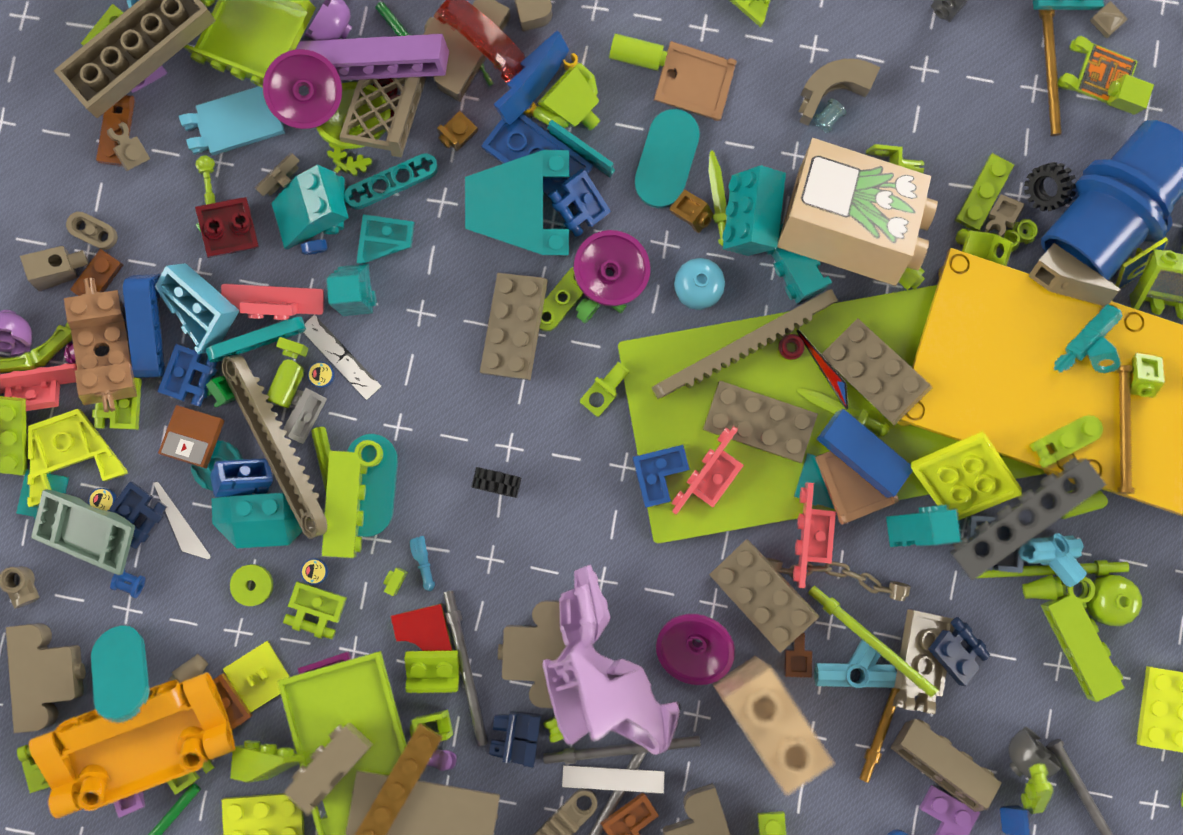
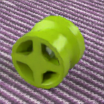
(555, 733)

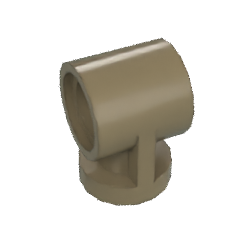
(23, 593)

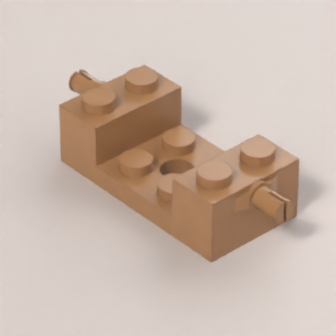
(94, 322)

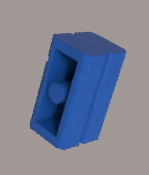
(241, 477)

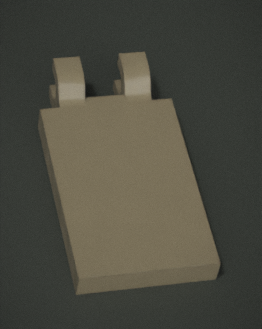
(918, 635)

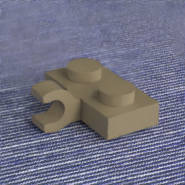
(278, 176)

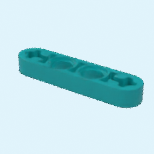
(389, 177)
(256, 339)

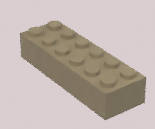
(131, 50)

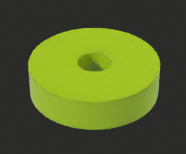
(240, 580)

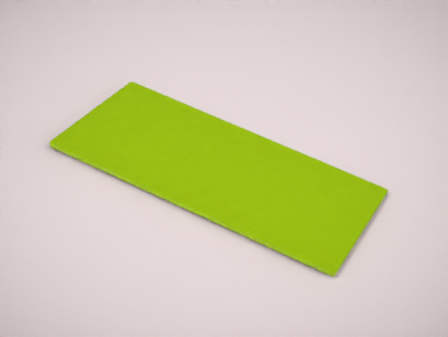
(766, 482)

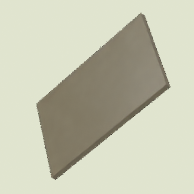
(428, 809)

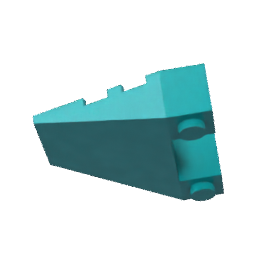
(509, 202)

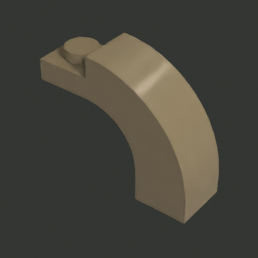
(845, 74)

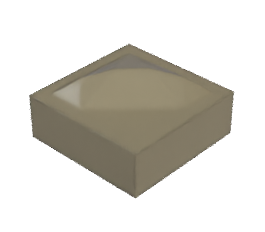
(1108, 19)

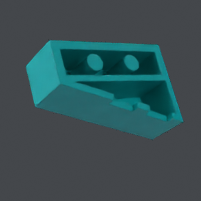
(799, 273)
(351, 290)
(928, 527)

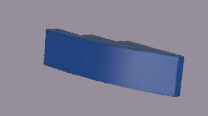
(533, 79)

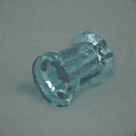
(829, 115)

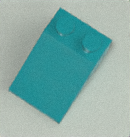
(309, 206)

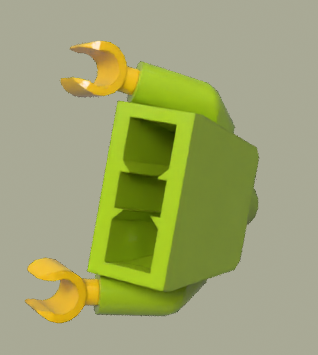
(569, 98)

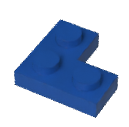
(652, 469)

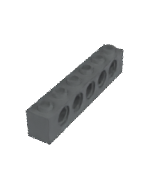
(1086, 484)

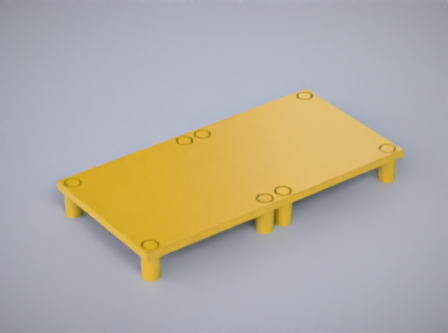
(993, 371)

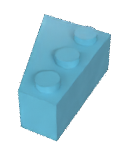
(198, 305)

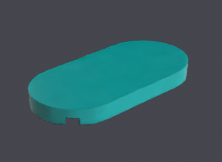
(667, 158)
(379, 483)
(119, 674)

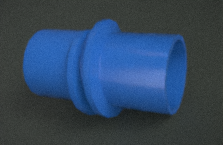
(1123, 200)

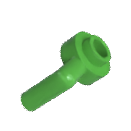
(588, 308)

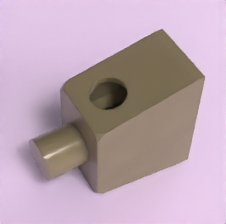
(52, 266)

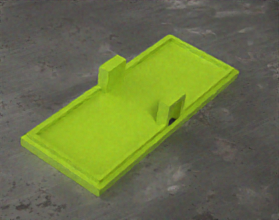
(332, 697)

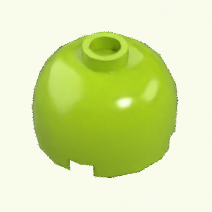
(1115, 600)

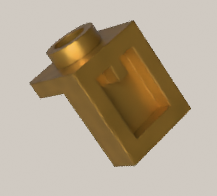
(456, 131)
(692, 211)

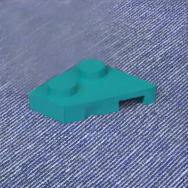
(383, 237)

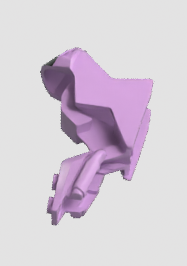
(597, 692)

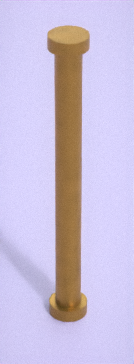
(1125, 430)

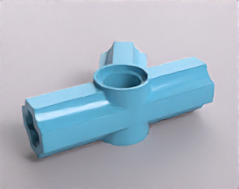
(1059, 553)
(865, 661)

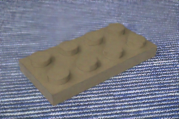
(513, 326)
(876, 371)
(761, 421)
(764, 595)

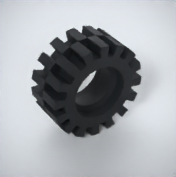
(1063, 183)
(496, 482)

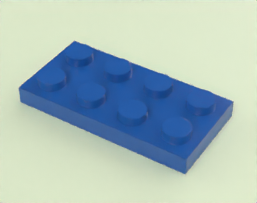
(525, 138)

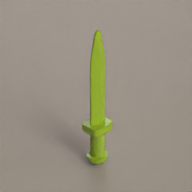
(717, 194)
(832, 406)

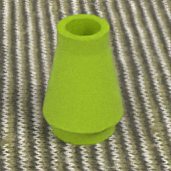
(1043, 588)

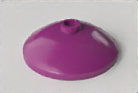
(288, 75)
(615, 252)
(692, 660)

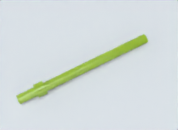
(1099, 567)
(833, 607)

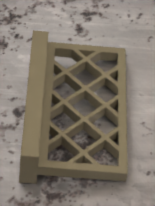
(399, 124)

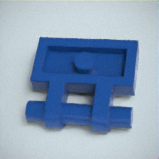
(585, 198)
(180, 374)

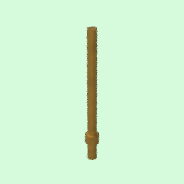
(1051, 71)
(873, 754)

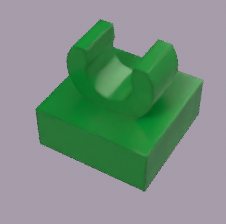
(220, 390)

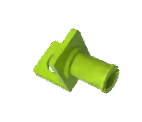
(895, 156)
(984, 245)
(606, 388)

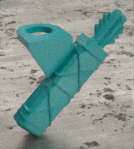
(1092, 343)

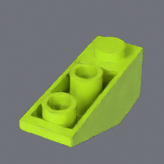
(261, 762)

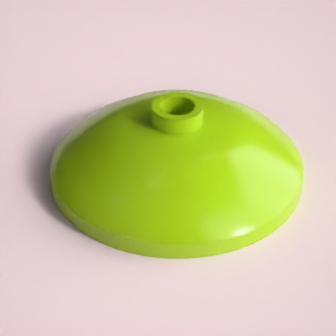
(332, 128)

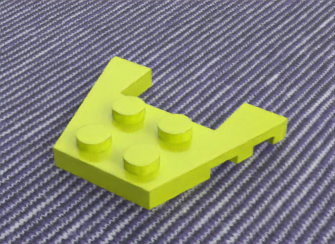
(65, 442)

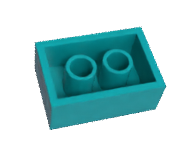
(754, 211)

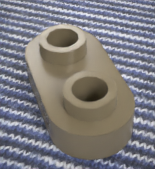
(93, 231)

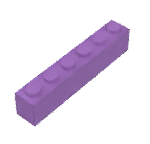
(384, 56)

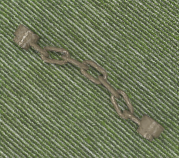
(897, 590)

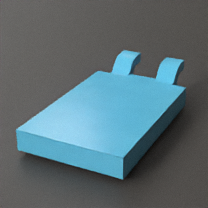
(231, 122)

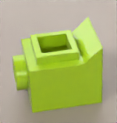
(443, 723)

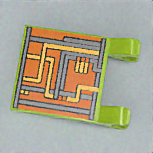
(1098, 70)

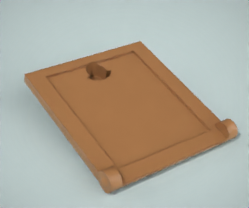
(700, 81)
(849, 491)

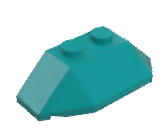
(255, 520)

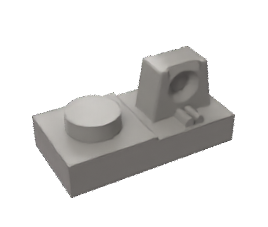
(307, 408)

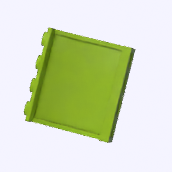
(251, 35)

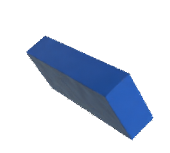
(865, 453)

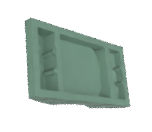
(83, 530)

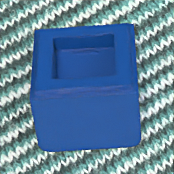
(1014, 820)

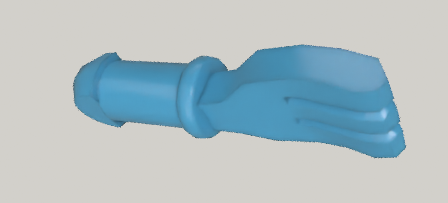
(420, 553)

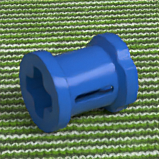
(134, 589)

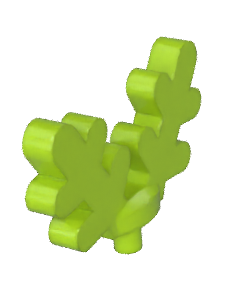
(351, 165)

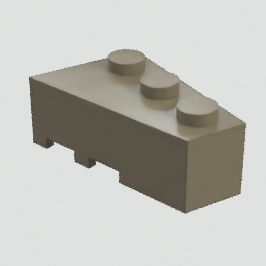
(328, 767)

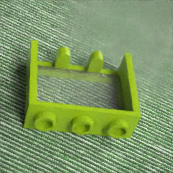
(1161, 283)

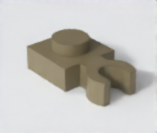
(129, 151)
(1004, 213)

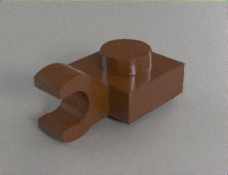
(798, 660)

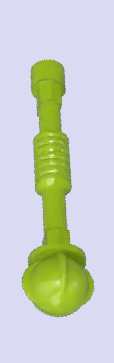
(205, 166)

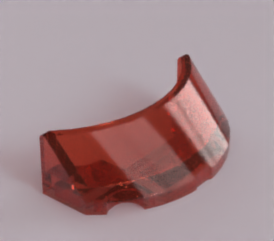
(483, 35)

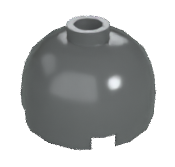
(1028, 751)

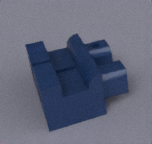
(520, 737)

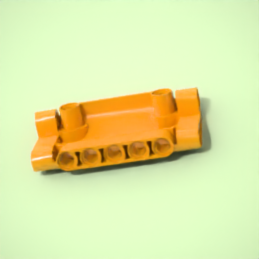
(134, 754)

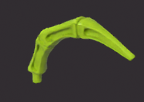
(40, 355)

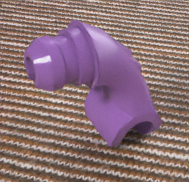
(443, 760)

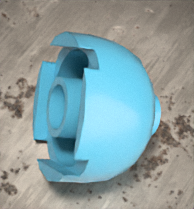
(699, 283)

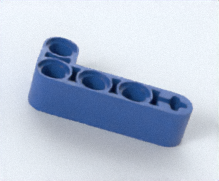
(144, 325)

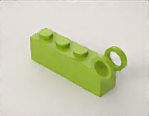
(343, 500)
(1081, 642)

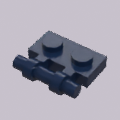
(130, 506)
(952, 654)

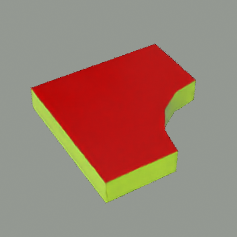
(424, 628)

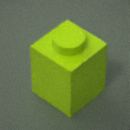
(1129, 94)

